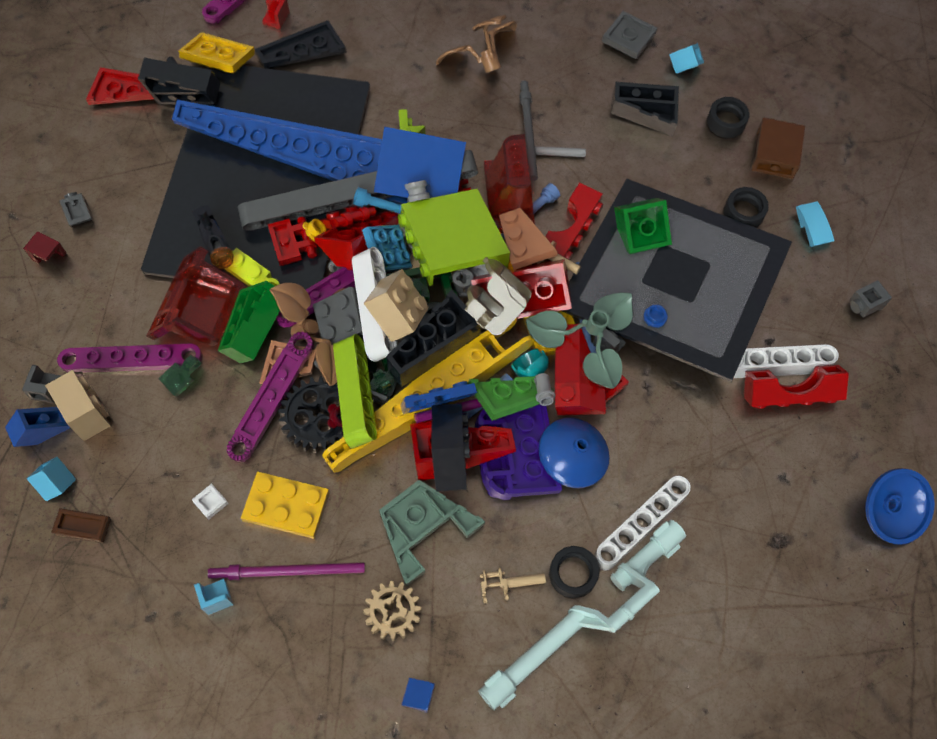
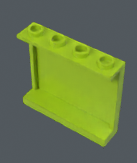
(452, 233)

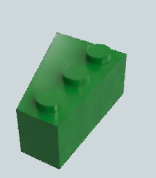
(249, 322)

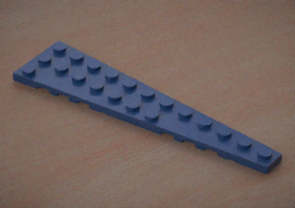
(303, 146)

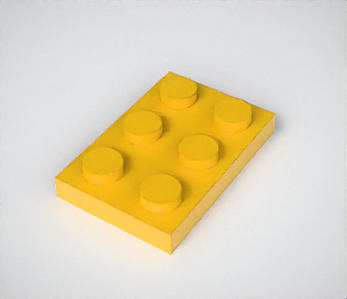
(216, 52)
(285, 505)

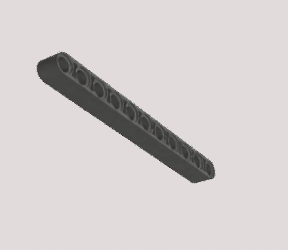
(320, 198)

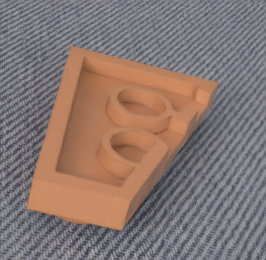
(524, 239)

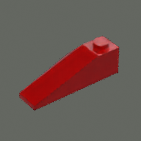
(346, 243)
(573, 389)
(484, 445)

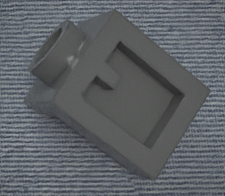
(75, 209)
(610, 341)

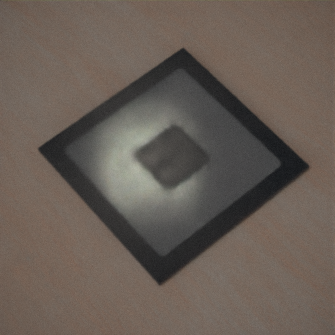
(707, 281)

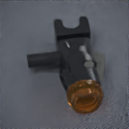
(213, 238)

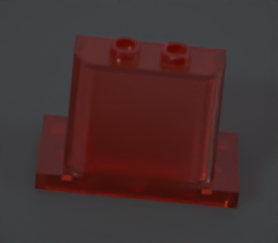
(509, 180)
(197, 301)

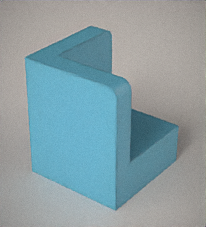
(686, 58)
(51, 479)
(214, 596)

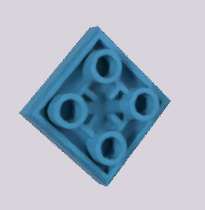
(391, 244)

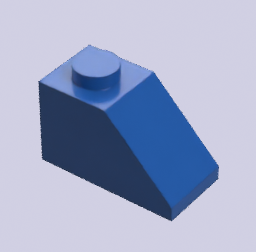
(35, 425)

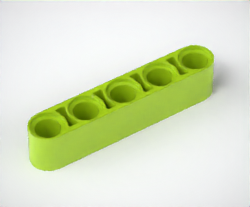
(354, 391)

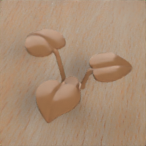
(489, 57)
(292, 303)

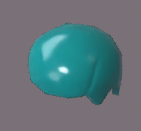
(531, 363)

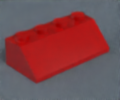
(547, 284)

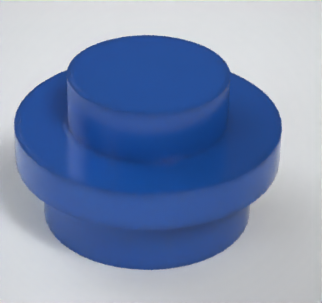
(655, 316)

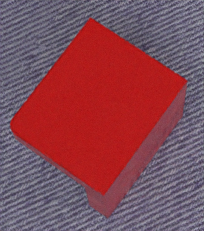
(276, 13)

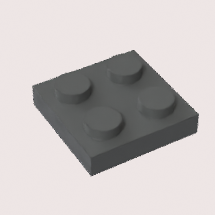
(629, 34)
(338, 315)

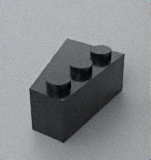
(175, 82)
(647, 105)
(449, 447)

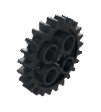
(309, 433)

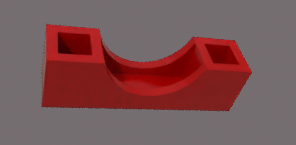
(582, 206)
(824, 385)

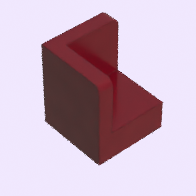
(43, 247)

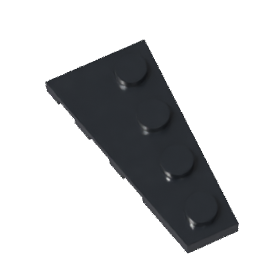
(301, 46)

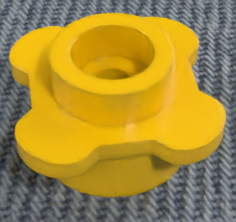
(314, 228)

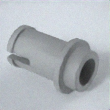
(544, 395)

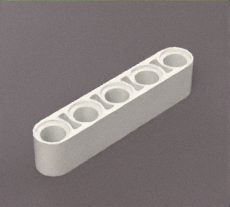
(368, 271)
(789, 359)
(647, 512)

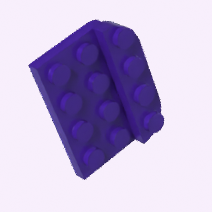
(520, 471)

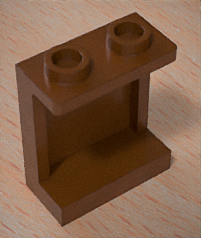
(778, 148)

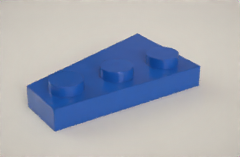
(437, 397)

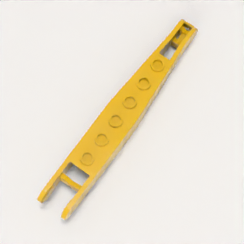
(466, 363)

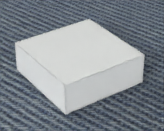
(210, 501)

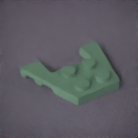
(417, 515)

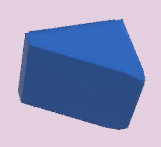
(418, 694)

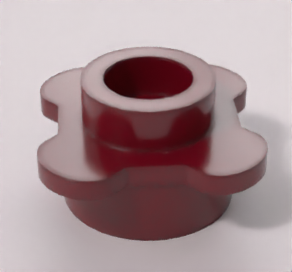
(333, 419)

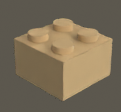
(396, 305)
(79, 405)

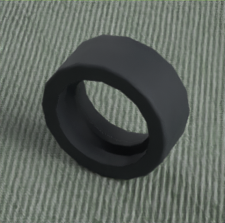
(731, 105)
(752, 196)
(588, 558)

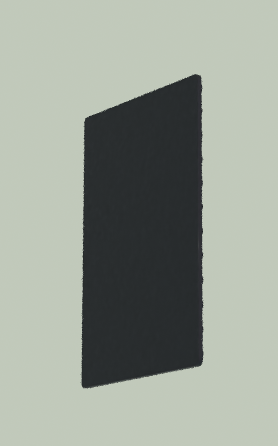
(228, 175)

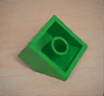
(643, 225)

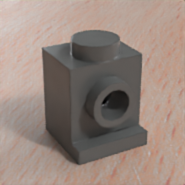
(866, 302)

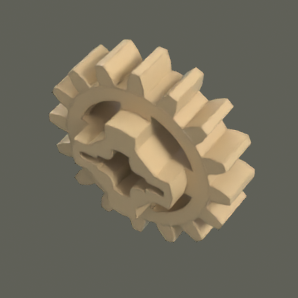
(403, 614)

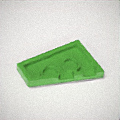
(506, 397)

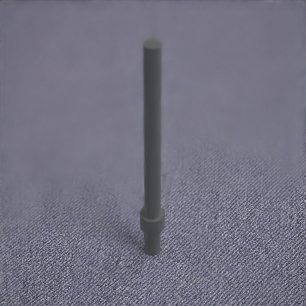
(526, 100)

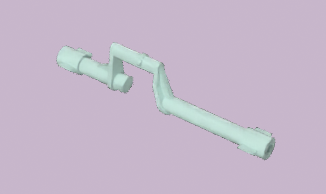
(665, 541)

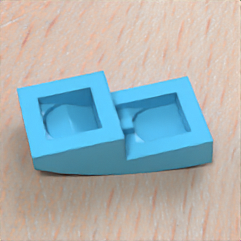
(816, 224)

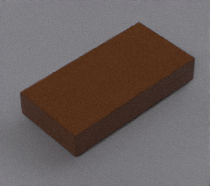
(81, 525)

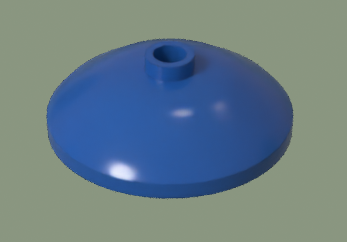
(568, 462)
(909, 506)

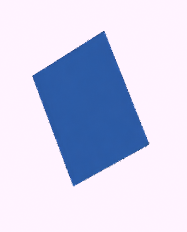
(418, 157)

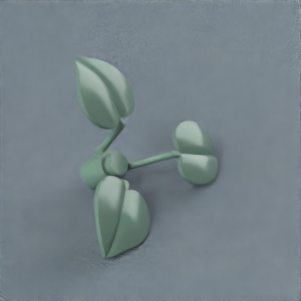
(609, 311)

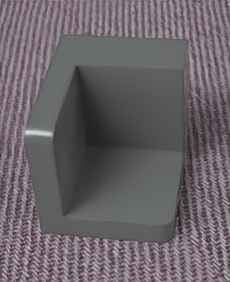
(35, 384)

